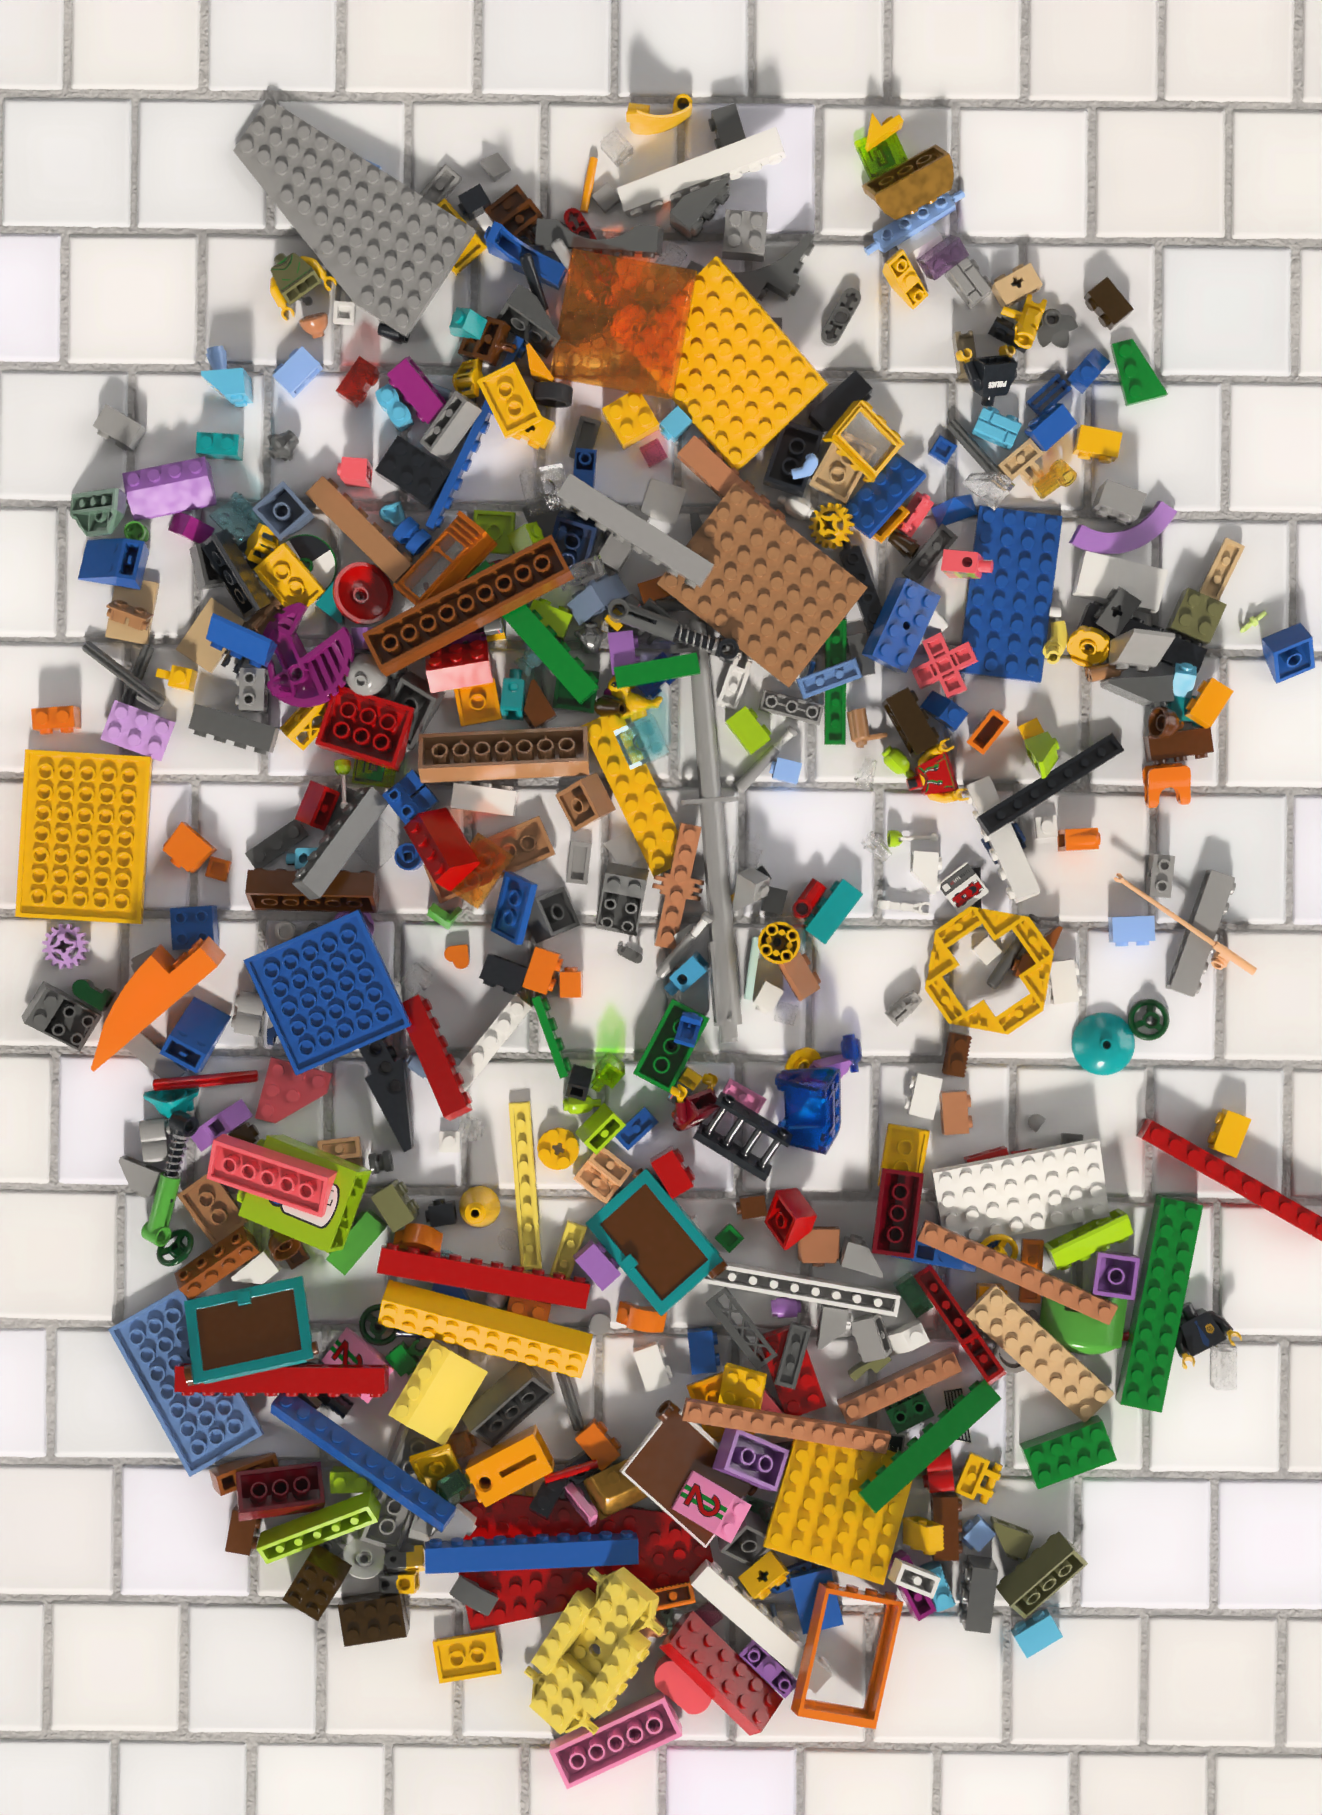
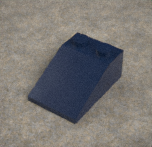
(574, 536)

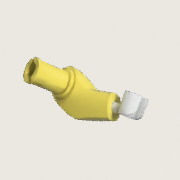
(1059, 637)

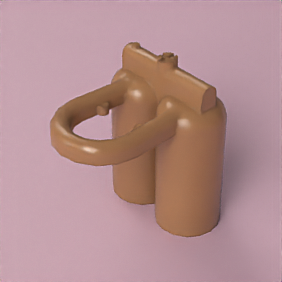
(1101, 672)
(859, 728)

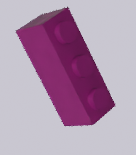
(417, 390)
(918, 1604)

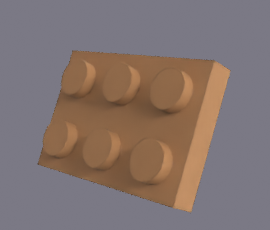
(212, 1208)

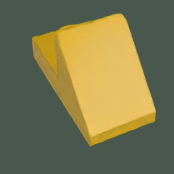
(879, 133)

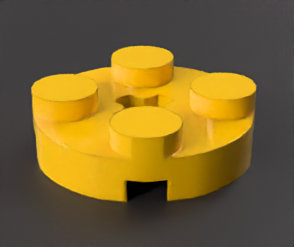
(1091, 636)
(569, 1144)

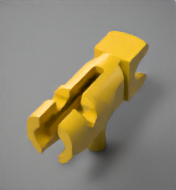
(1027, 319)

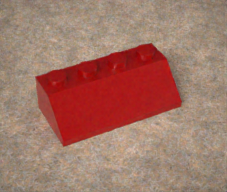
(442, 847)

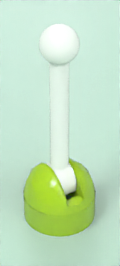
(342, 768)
(895, 838)

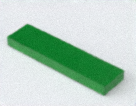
(657, 670)

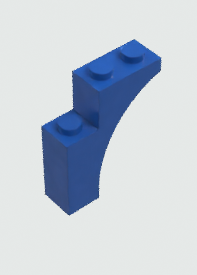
(509, 248)

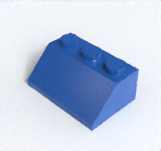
(240, 641)

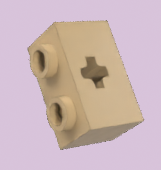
(1009, 295)

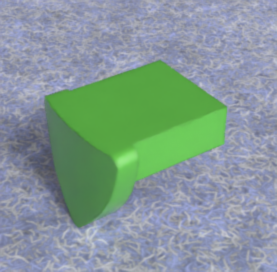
(443, 917)

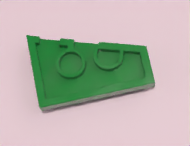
(1135, 374)

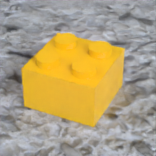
(630, 419)

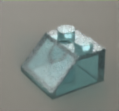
(642, 742)

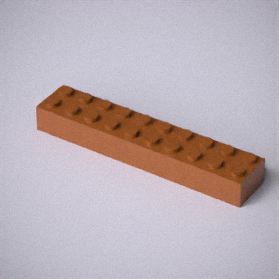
(468, 606)

